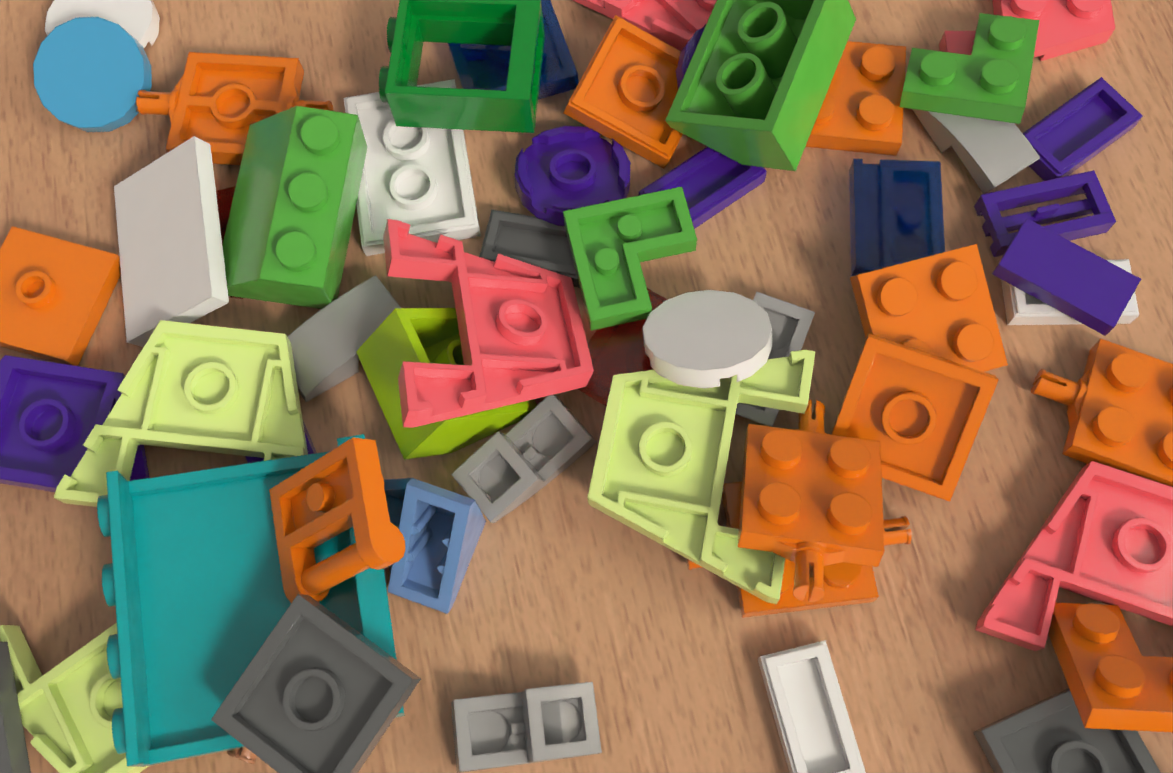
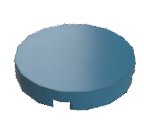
(91, 74)

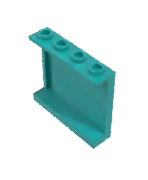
(200, 597)

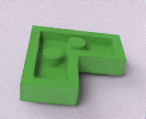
(979, 85)
(613, 240)

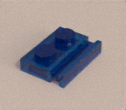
(894, 213)

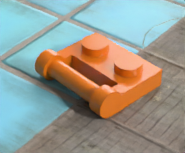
(322, 502)

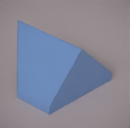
(438, 537)

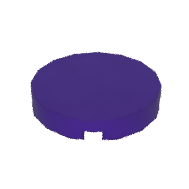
(570, 171)

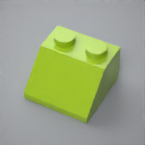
(426, 337)

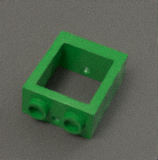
(464, 22)

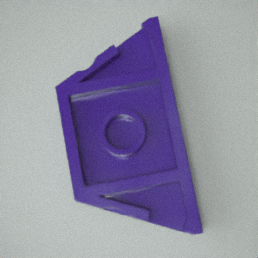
(48, 417)

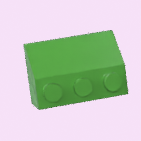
(761, 78)
(294, 207)

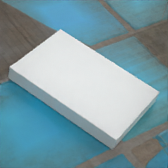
(412, 176)
(170, 241)

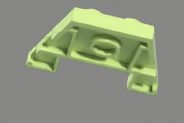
(196, 393)
(668, 458)
(69, 705)

